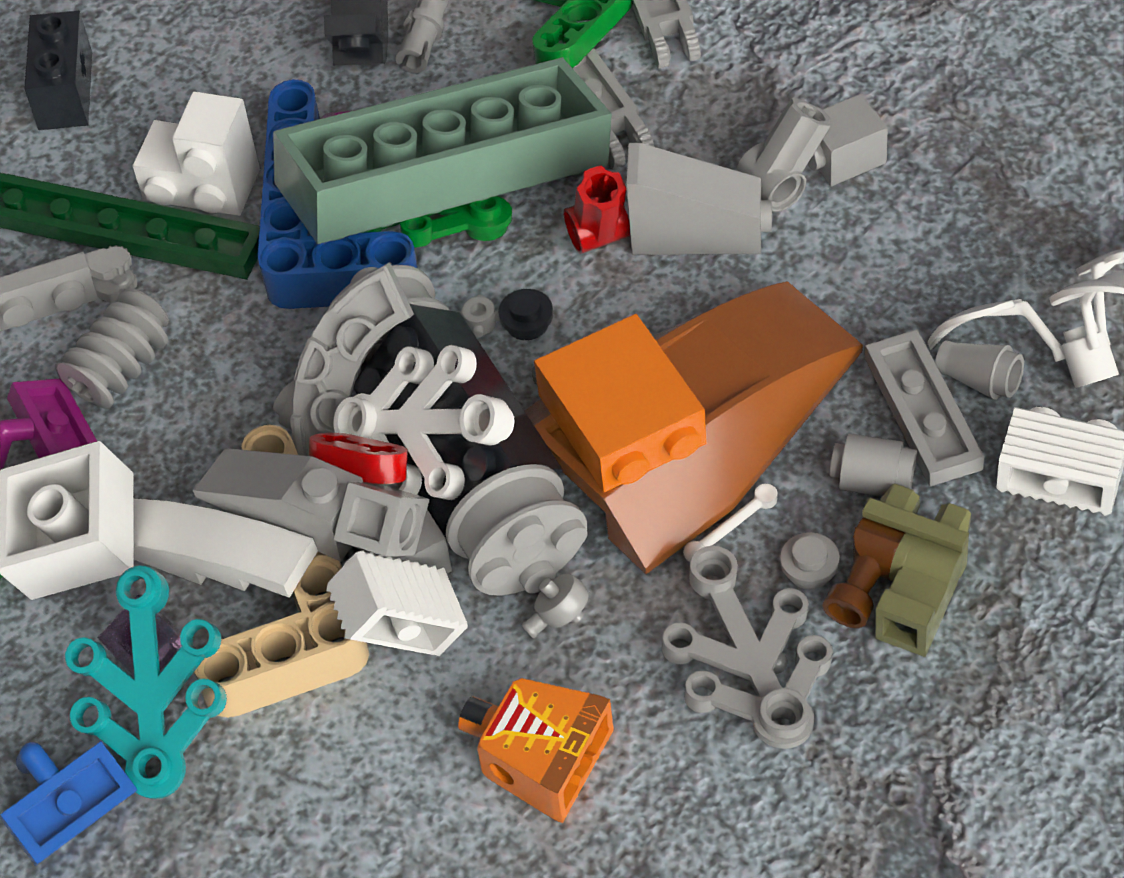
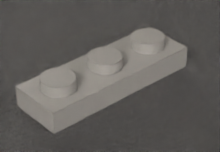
(924, 408)

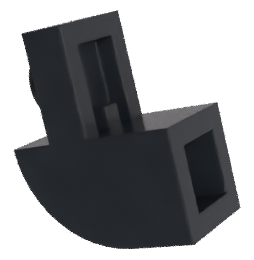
(358, 31)

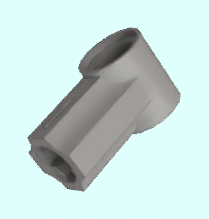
(786, 153)

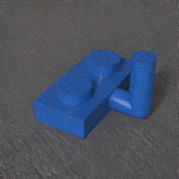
(66, 798)

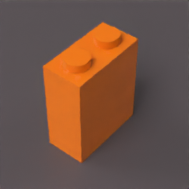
(621, 403)

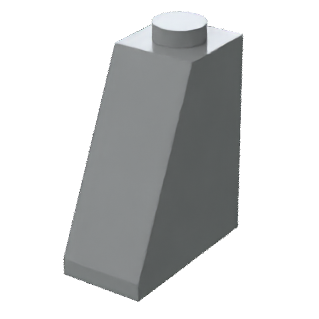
(692, 205)

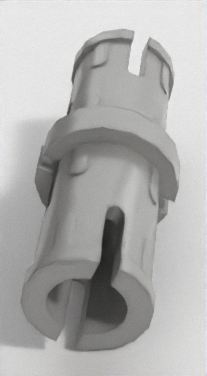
(421, 30)

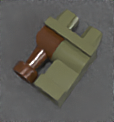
(914, 553)

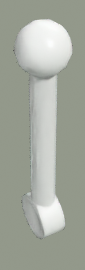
(764, 497)

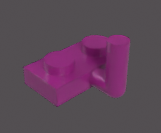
(45, 417)

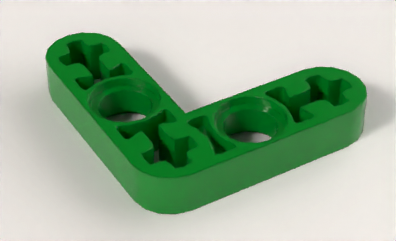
(578, 37)

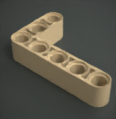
(302, 636)

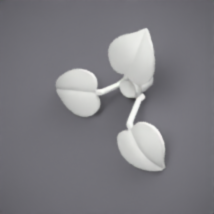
(1087, 346)

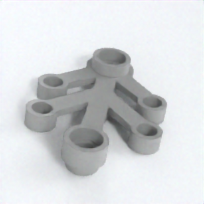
(749, 656)

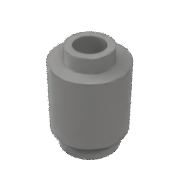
(872, 464)

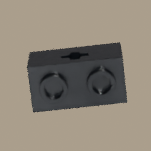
(58, 70)

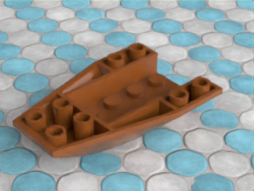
(759, 376)

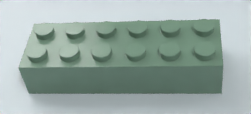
(440, 149)

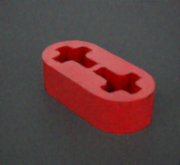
(368, 458)

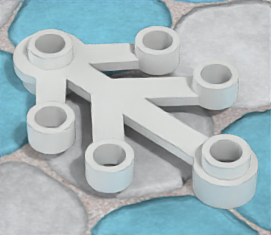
(479, 421)

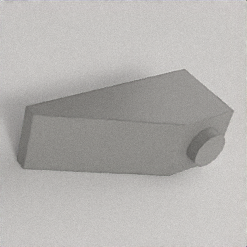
(281, 491)

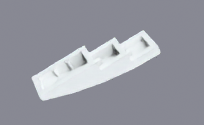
(219, 546)

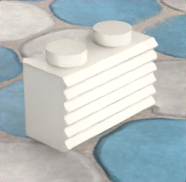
(1062, 459)
(396, 604)

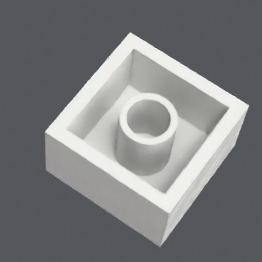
(66, 520)

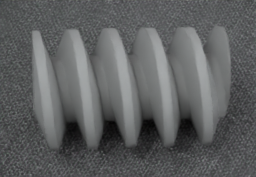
(114, 348)

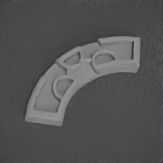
(339, 348)

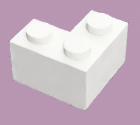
(202, 160)

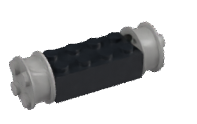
(512, 501)

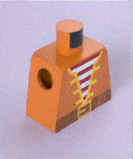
(540, 741)

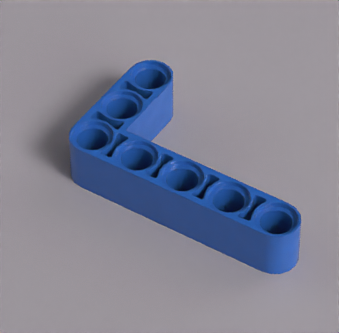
(291, 262)

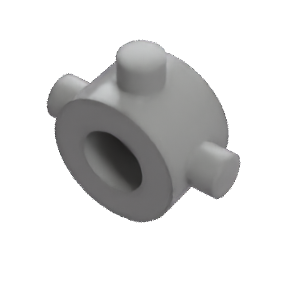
(480, 315)

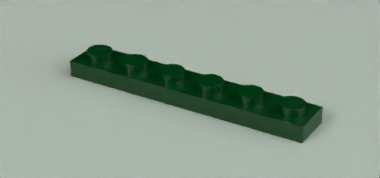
(141, 227)

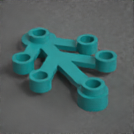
(149, 691)

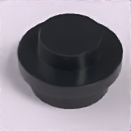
(526, 313)

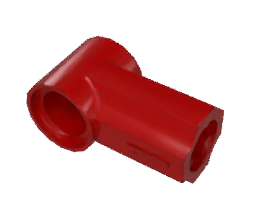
(598, 211)

